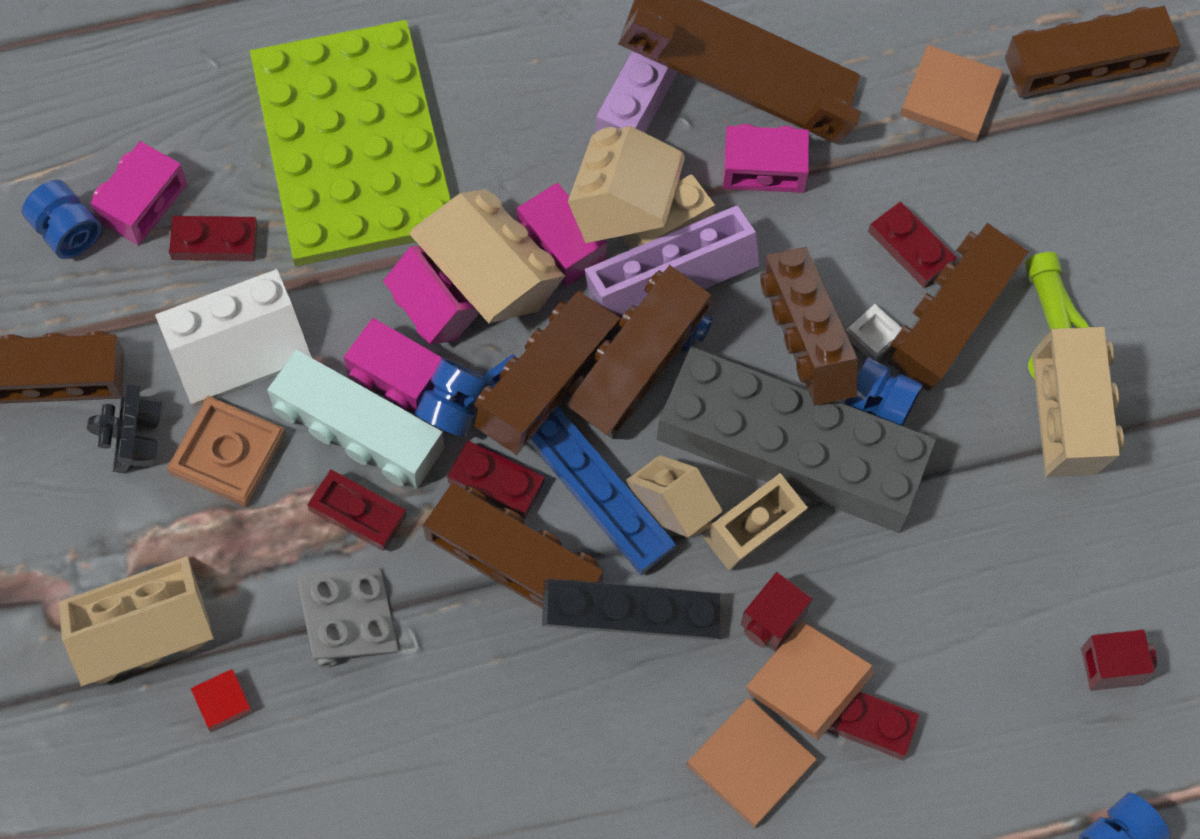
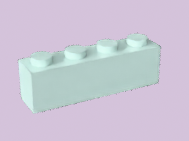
(356, 420)

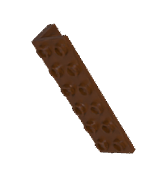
(745, 63)

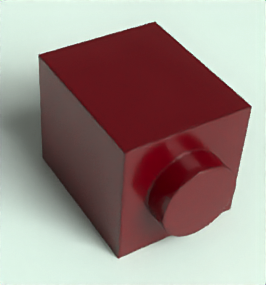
(775, 612)
(1118, 659)

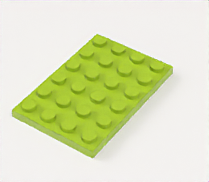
(349, 140)

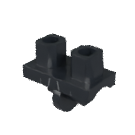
(133, 411)

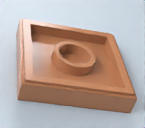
(951, 93)
(226, 451)
(810, 680)
(751, 762)

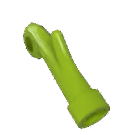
(1059, 311)

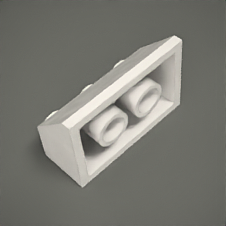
(232, 337)

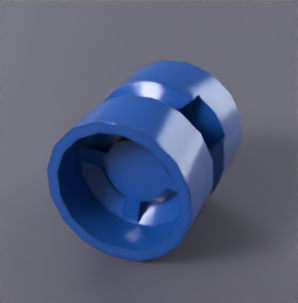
(61, 219)
(883, 394)
(442, 409)
(1128, 819)

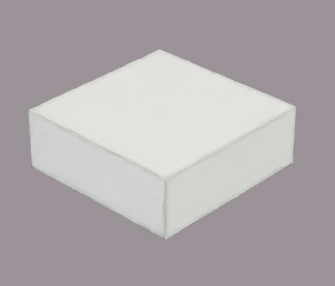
(873, 333)

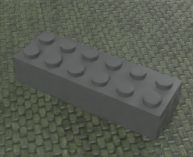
(774, 429)

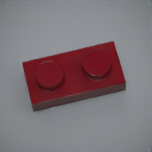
(213, 238)
(911, 244)
(497, 479)
(357, 510)
(877, 725)

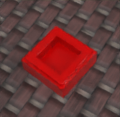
(221, 700)

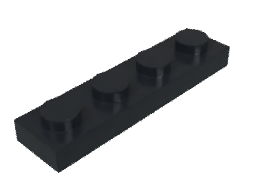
(630, 609)

